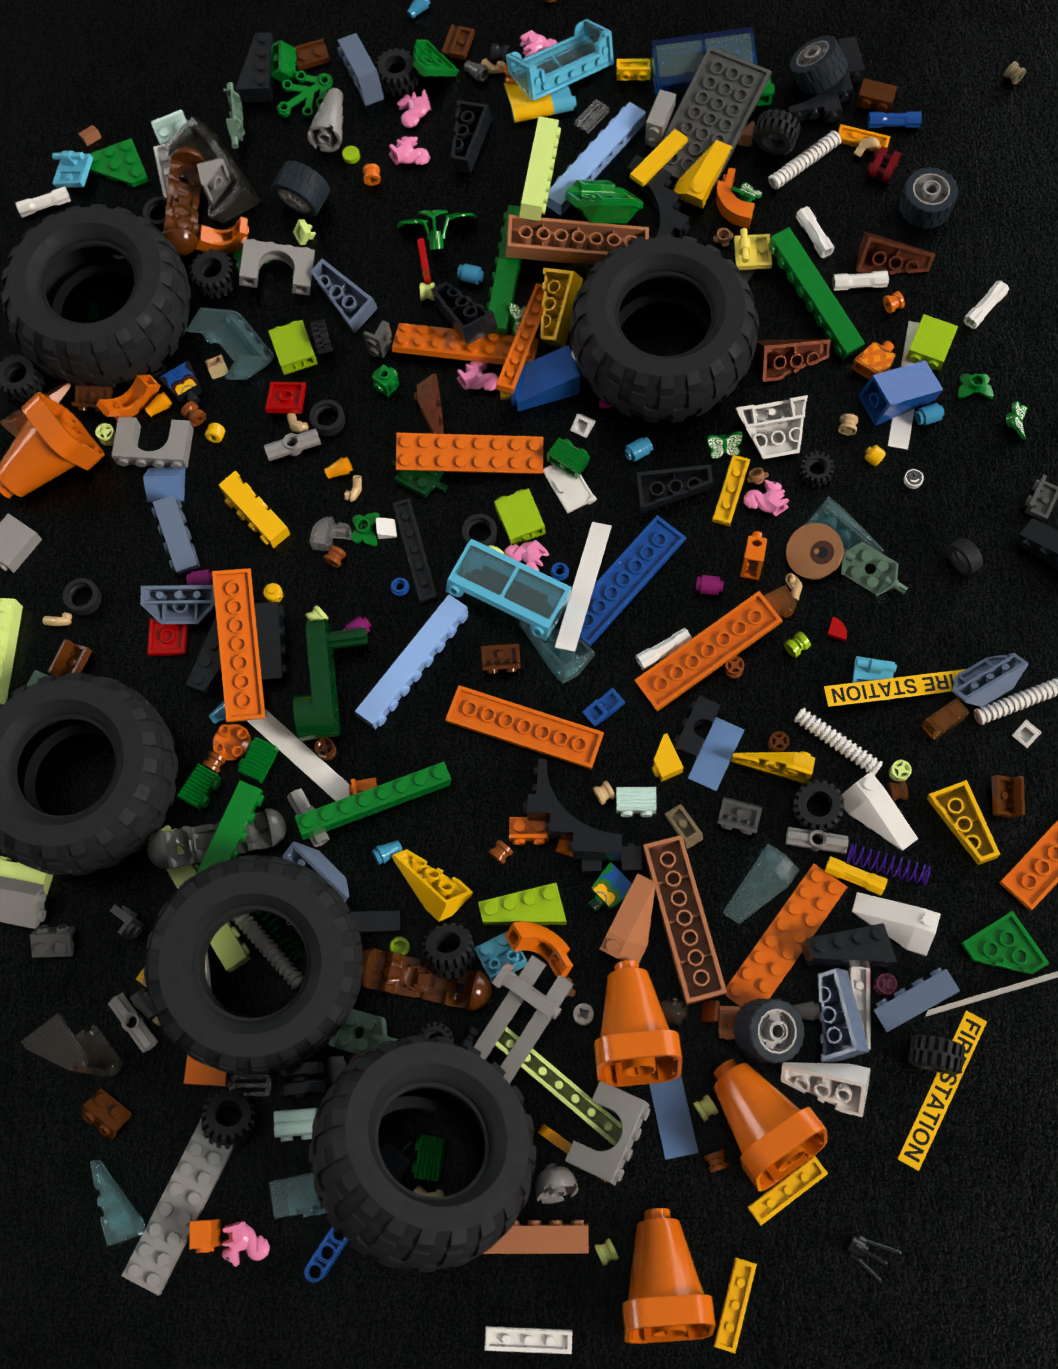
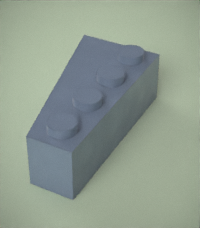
(347, 298)
(175, 534)
(916, 1000)
(840, 1018)

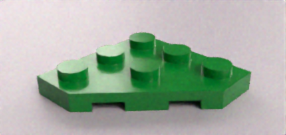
(431, 61)
(119, 163)
(1006, 946)

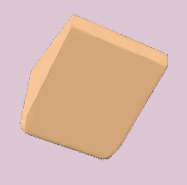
(216, 367)

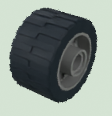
(818, 65)
(300, 188)
(928, 197)
(769, 1030)

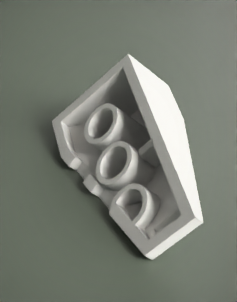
(904, 923)

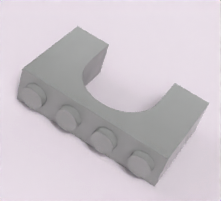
(257, 253)
(172, 454)
(609, 1164)

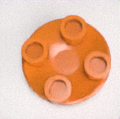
(231, 741)

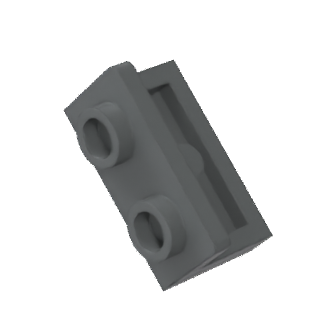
(380, 342)
(1043, 499)
(739, 815)
(132, 926)
(52, 941)

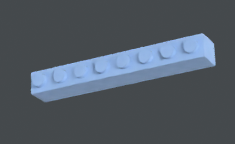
(598, 154)
(411, 662)

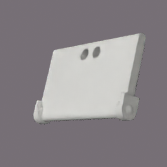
(575, 491)

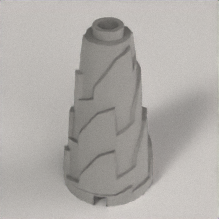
(327, 123)

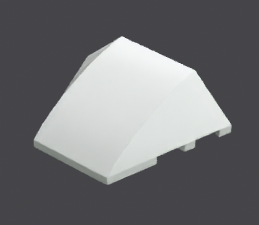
(775, 426)

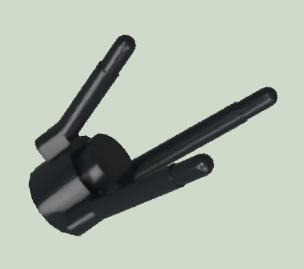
(858, 1247)

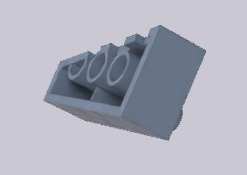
(360, 68)

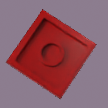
(424, 262)
(286, 397)
(167, 639)

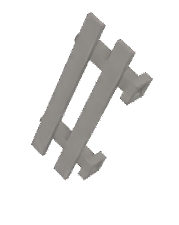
(522, 989)

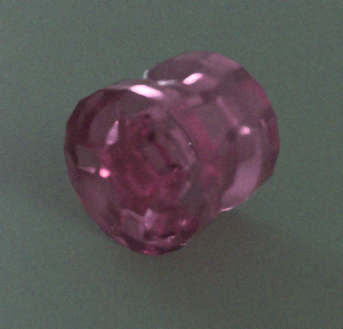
(888, 981)

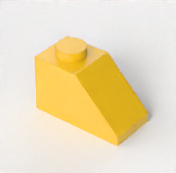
(666, 760)

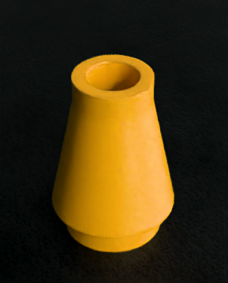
(158, 404)
(339, 468)

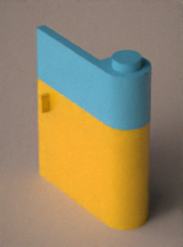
(550, 104)

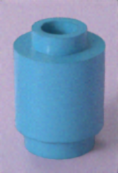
(470, 273)
(929, 414)
(638, 449)

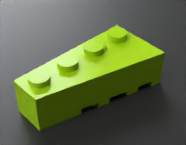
(535, 905)

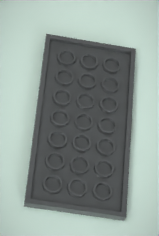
(715, 107)

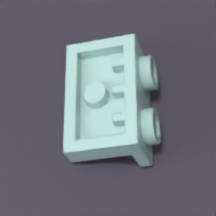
(168, 126)

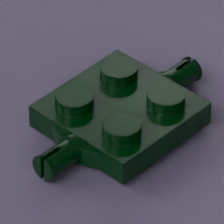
(420, 481)

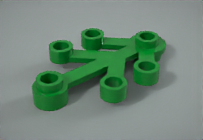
(305, 93)

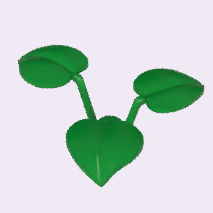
(436, 237)

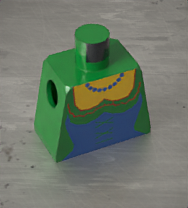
(609, 889)

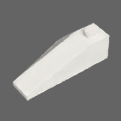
(876, 810)
(835, 1083)

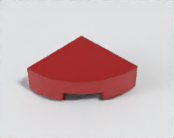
(837, 630)

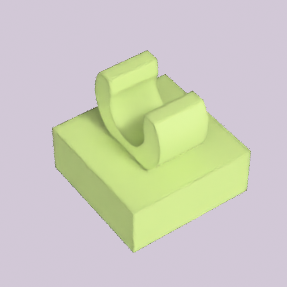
(303, 232)

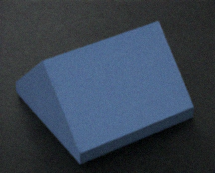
(164, 483)

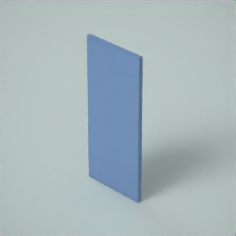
(716, 754)
(673, 1118)

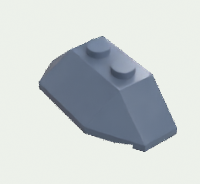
(178, 603)
(989, 679)
(319, 864)

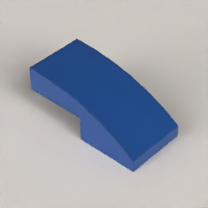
(604, 707)

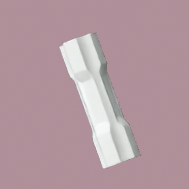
(55, 197)
(808, 222)
(846, 281)
(978, 313)
(652, 655)

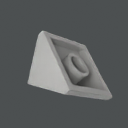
(214, 178)

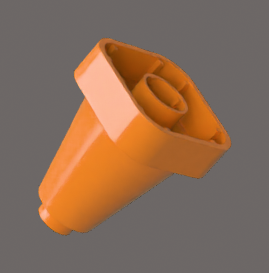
(46, 447)
(634, 1034)
(766, 1125)
(664, 1286)

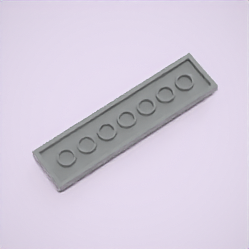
(180, 1203)

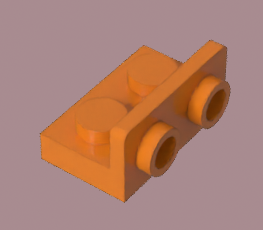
(525, 830)

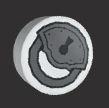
(913, 478)

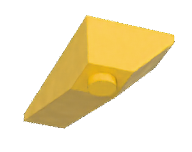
(700, 178)
(784, 764)
(436, 891)

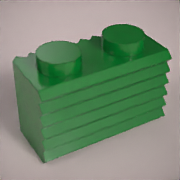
(283, 61)
(568, 457)
(257, 760)
(199, 787)
(430, 1158)

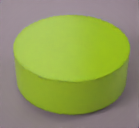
(351, 154)
(400, 945)

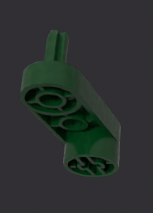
(318, 712)

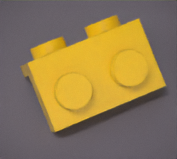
(633, 69)

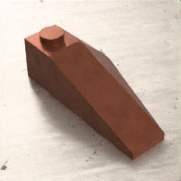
(882, 254)
(788, 356)
(430, 403)

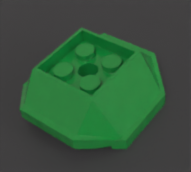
(602, 201)

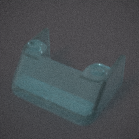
(236, 338)
(295, 1197)

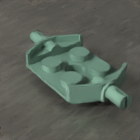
(235, 122)
(886, 571)
(374, 1033)

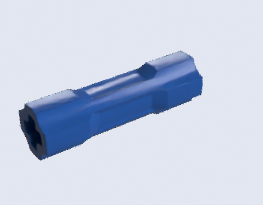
(908, 119)

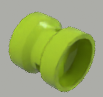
(797, 644)

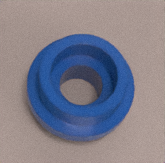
(559, 566)
(397, 582)

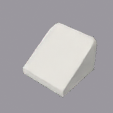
(582, 425)
(386, 528)
(1026, 733)

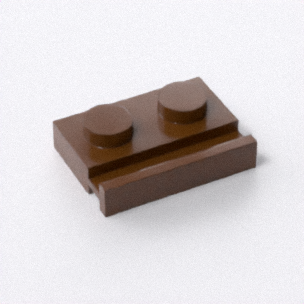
(458, 42)
(311, 54)

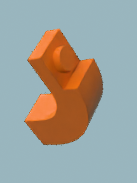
(731, 207)
(223, 240)
(133, 401)
(541, 941)

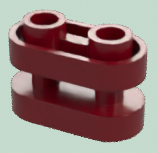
(880, 156)

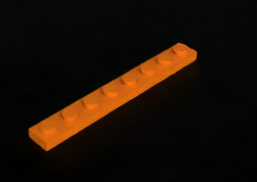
(522, 342)

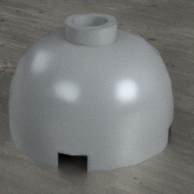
(554, 1183)

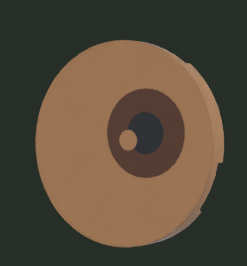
(814, 551)

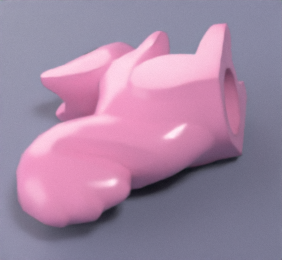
(535, 43)
(417, 108)
(406, 154)
(475, 378)
(769, 501)
(528, 552)
(243, 1238)

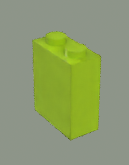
(931, 342)
(293, 347)
(519, 517)

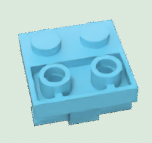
(71, 169)
(872, 669)
(497, 953)

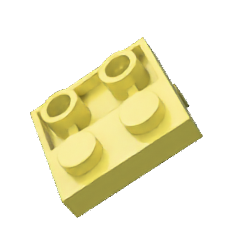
(752, 251)

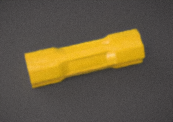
(856, 876)

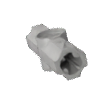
(282, 447)
(301, 805)
(830, 842)
(140, 1032)

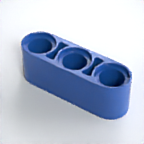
(320, 1260)

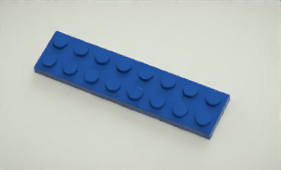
(629, 576)

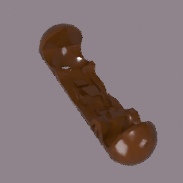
(181, 211)
(411, 978)

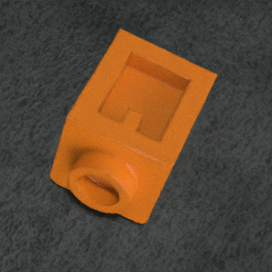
(361, 785)

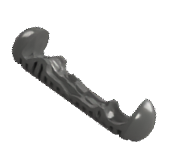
(265, 832)

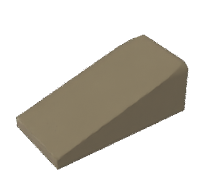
(684, 826)

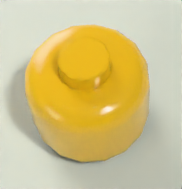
(215, 432)
(874, 455)
(273, 592)

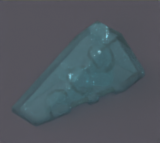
(847, 528)
(561, 662)
(765, 880)
(120, 1217)

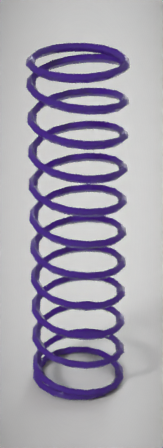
(851, 853)

